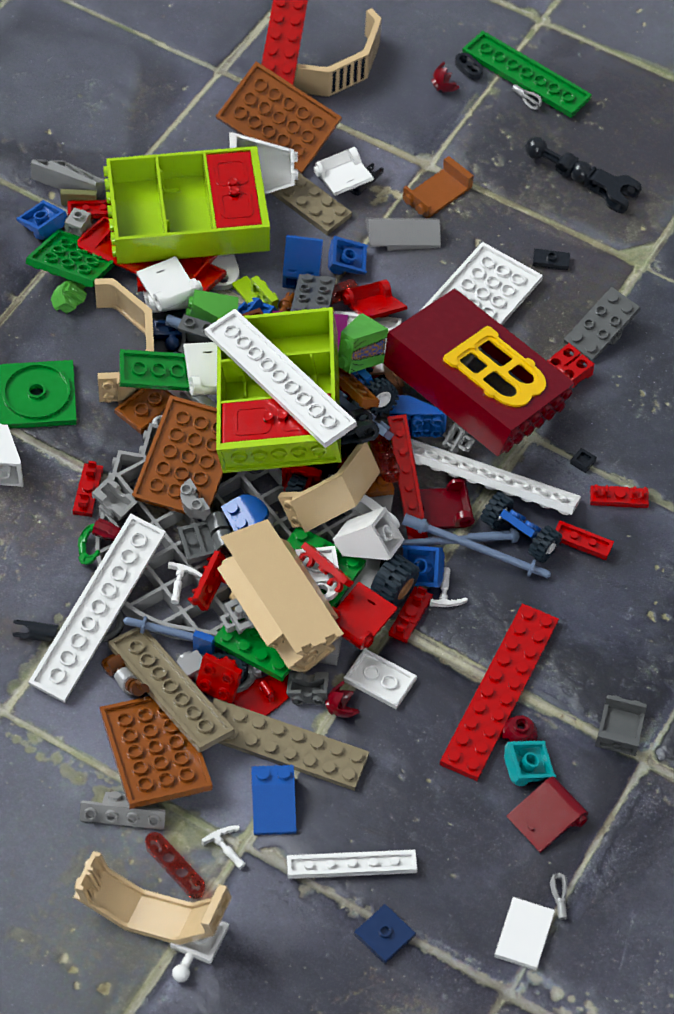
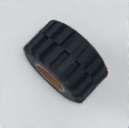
(395, 579)

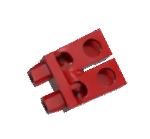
(572, 365)

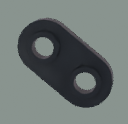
(469, 66)

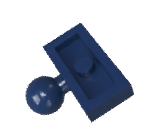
(171, 334)

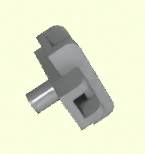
(462, 436)
(234, 616)

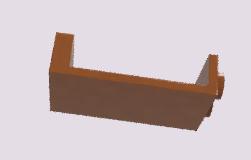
(439, 189)

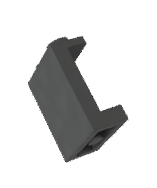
(193, 331)
(621, 725)

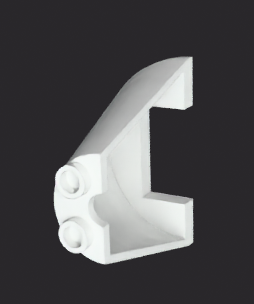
(274, 160)

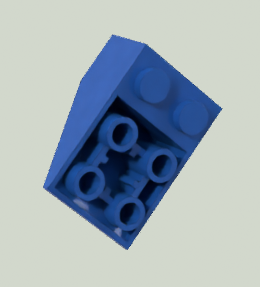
(301, 256)
(422, 417)

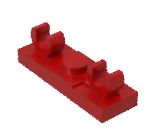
(89, 481)
(619, 496)
(325, 566)
(208, 583)
(410, 614)

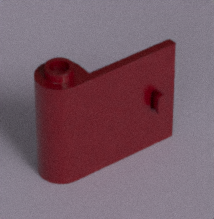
(448, 506)
(549, 811)

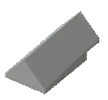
(65, 176)
(404, 233)

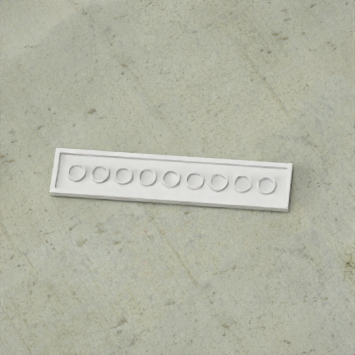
(280, 378)
(494, 478)
(97, 608)

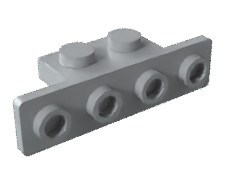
(117, 812)

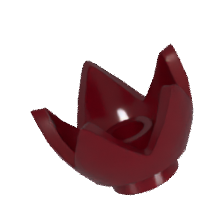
(442, 78)
(338, 700)
(515, 734)

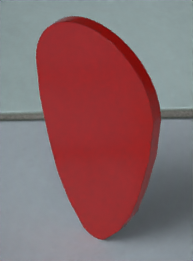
(263, 695)

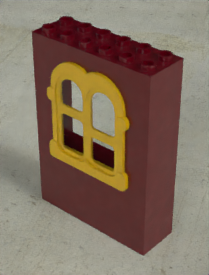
(428, 357)

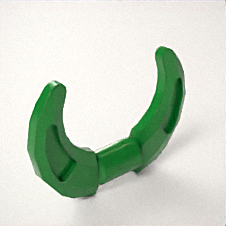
(84, 557)

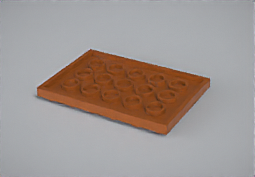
(279, 114)
(180, 451)
(152, 754)

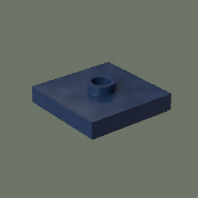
(384, 933)

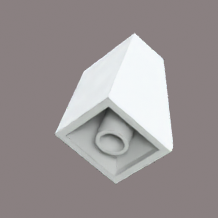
(10, 461)
(369, 536)

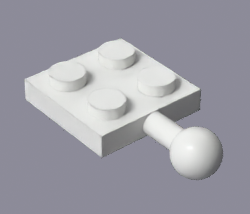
(202, 949)

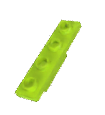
(255, 288)

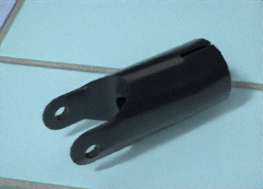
(376, 174)
(37, 631)

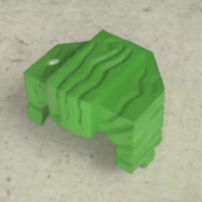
(68, 296)

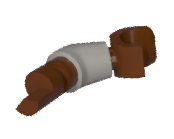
(126, 680)

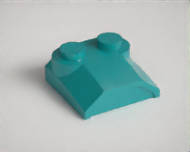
(527, 762)

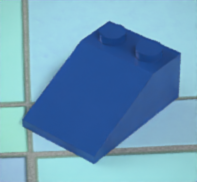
(273, 799)

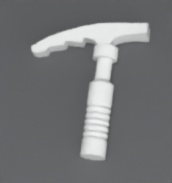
(180, 570)
(443, 602)
(215, 836)

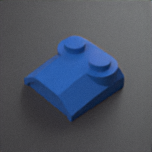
(43, 219)
(347, 256)
(430, 562)

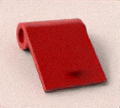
(373, 300)
(363, 615)

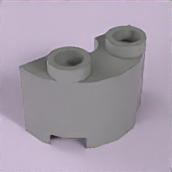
(112, 500)
(191, 503)

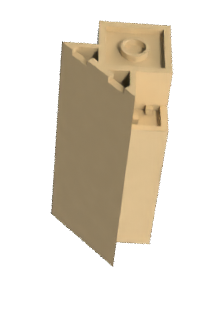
(279, 596)

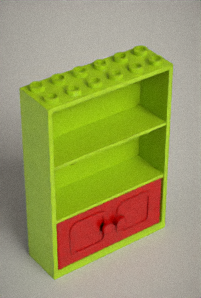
(186, 205)
(251, 425)

